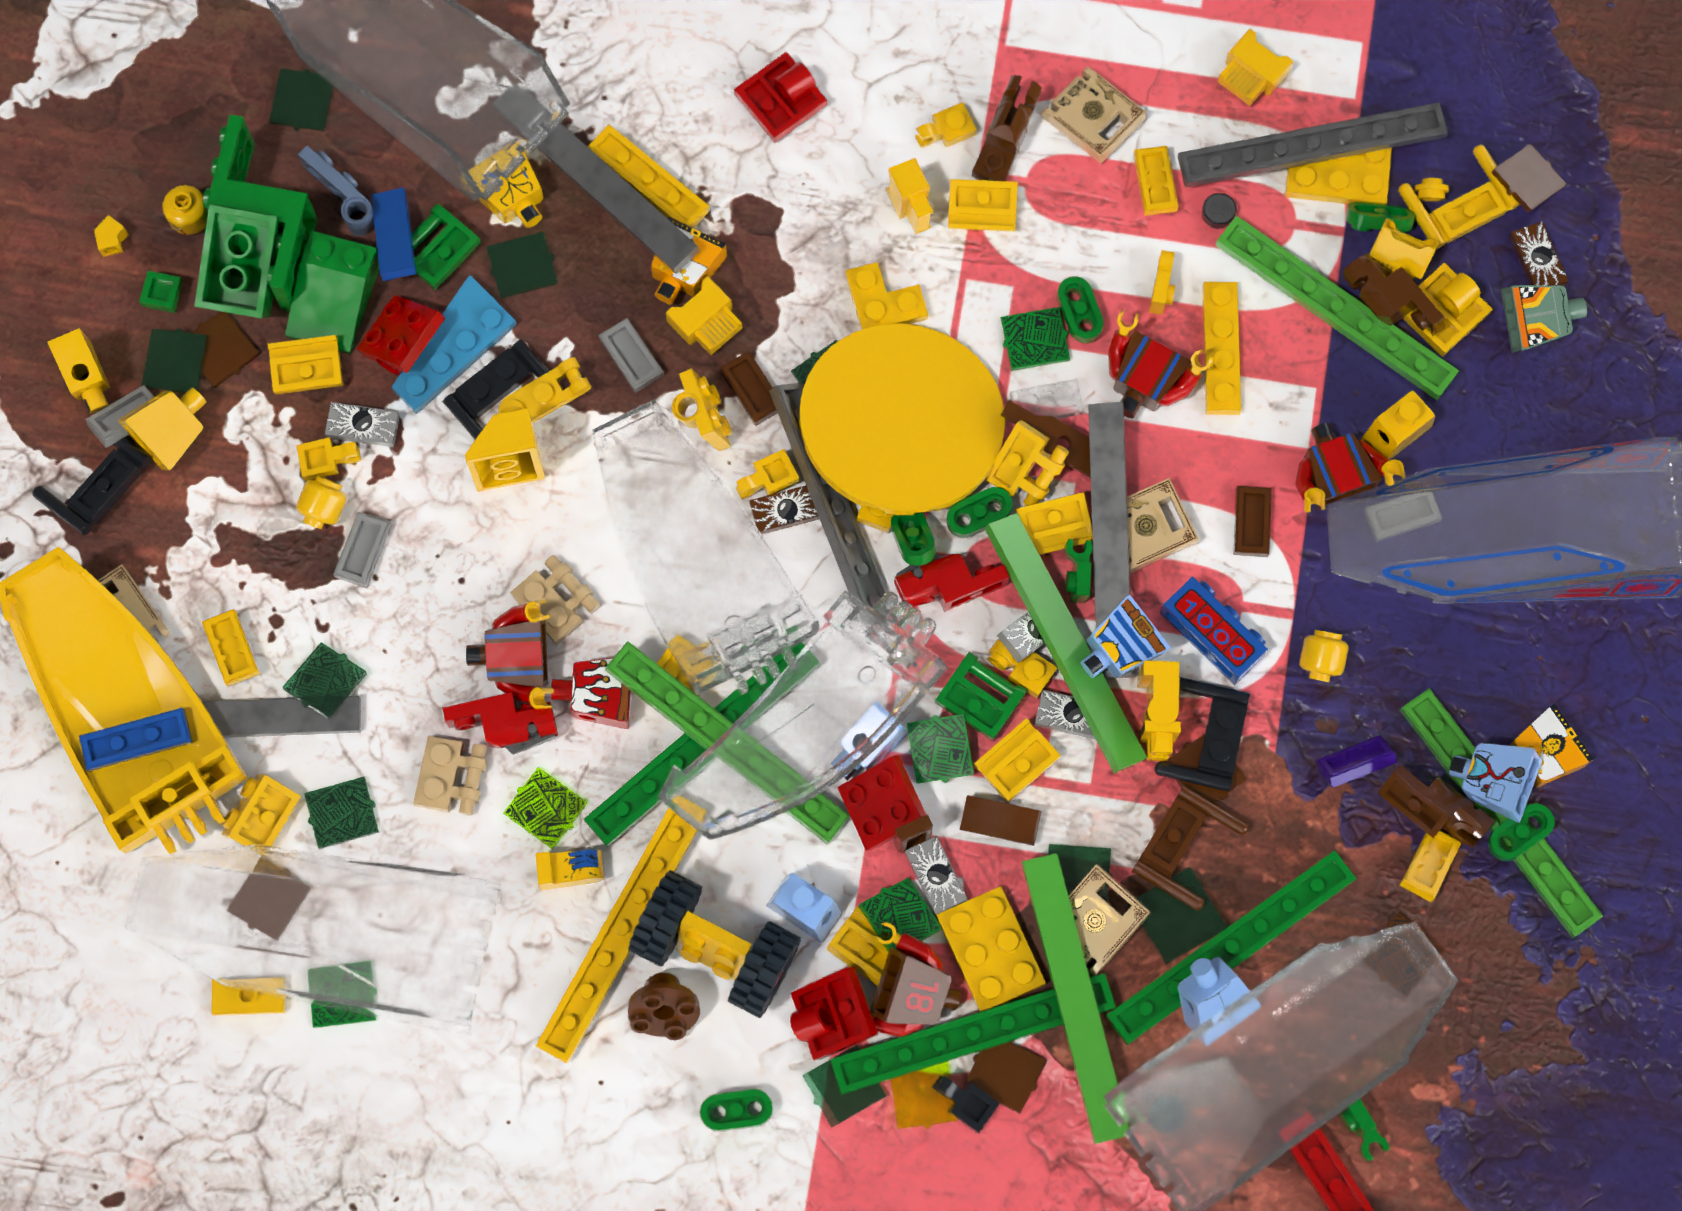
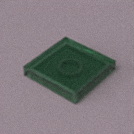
(1176, 926)

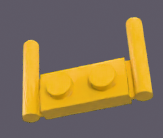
(1465, 212)

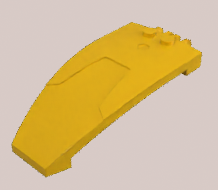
(105, 670)

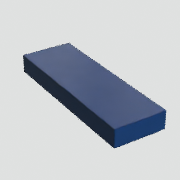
(393, 234)
(135, 739)

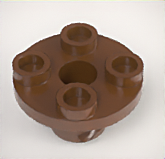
(663, 1007)

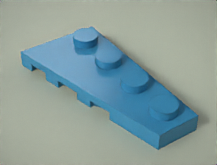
(470, 329)

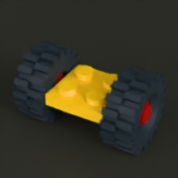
(671, 923)

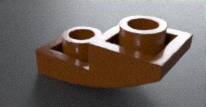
(1000, 820)

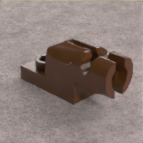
(1006, 132)
(1392, 295)
(1436, 807)

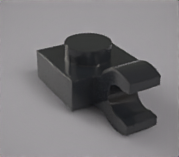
(969, 1104)

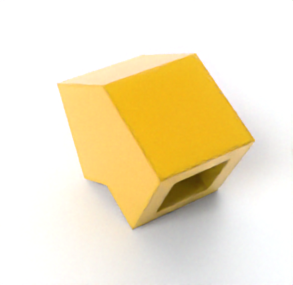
(110, 236)

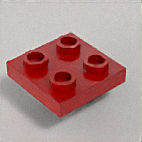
(781, 96)
(400, 334)
(881, 801)
(832, 1014)

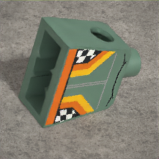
(1539, 314)

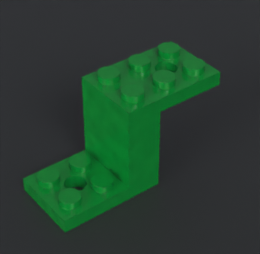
(293, 208)

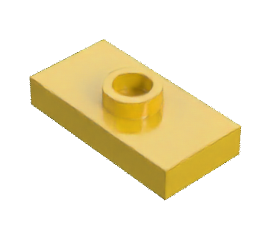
(1155, 180)
(230, 647)
(1430, 865)
(234, 1001)

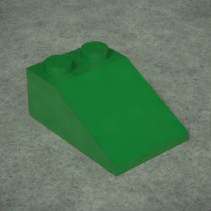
(237, 261)
(332, 289)

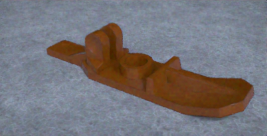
(1053, 428)

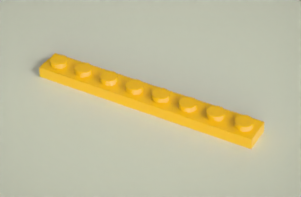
(611, 944)

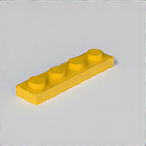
(649, 178)
(1222, 343)

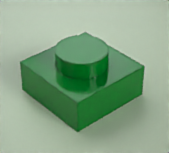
(161, 291)

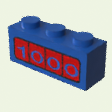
(1214, 629)

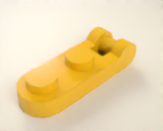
(546, 393)

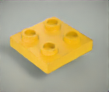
(1458, 301)
(707, 418)

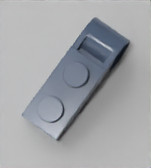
(343, 187)

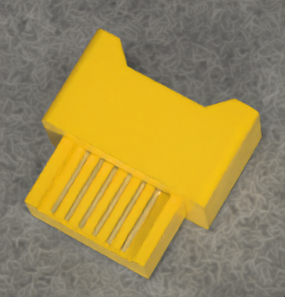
(1253, 69)
(910, 194)
(1399, 249)
(705, 318)

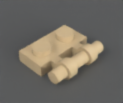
(563, 614)
(439, 775)

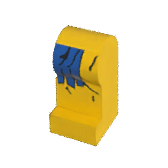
(569, 868)

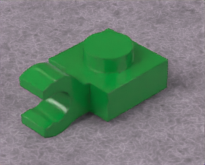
(1079, 578)
(1358, 1119)

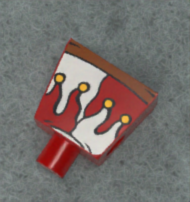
(594, 694)

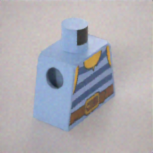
(1123, 641)

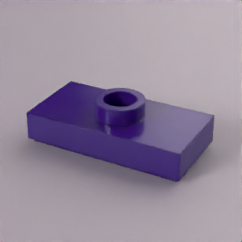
(1356, 761)

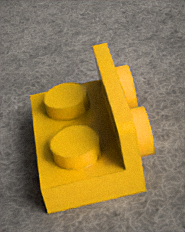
(260, 813)

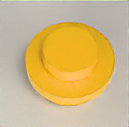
(1431, 190)

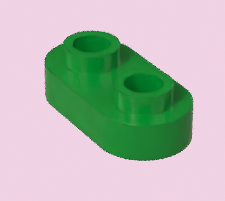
(1370, 216)
(1080, 311)
(977, 511)
(913, 538)
(1521, 834)
(736, 1110)

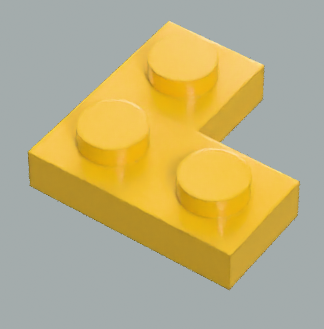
(879, 307)

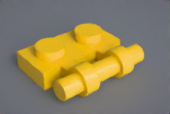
(1018, 456)

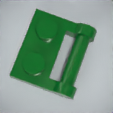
(446, 250)
(980, 709)

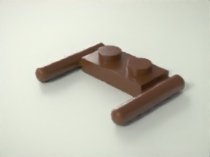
(1174, 838)

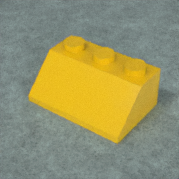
(505, 451)

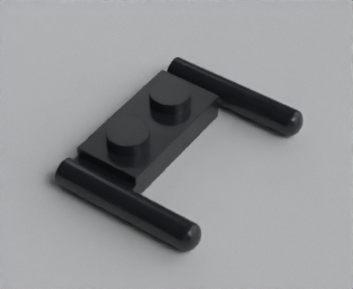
(493, 384)
(100, 489)
(1220, 739)

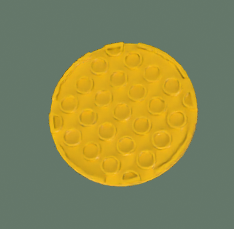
(901, 419)

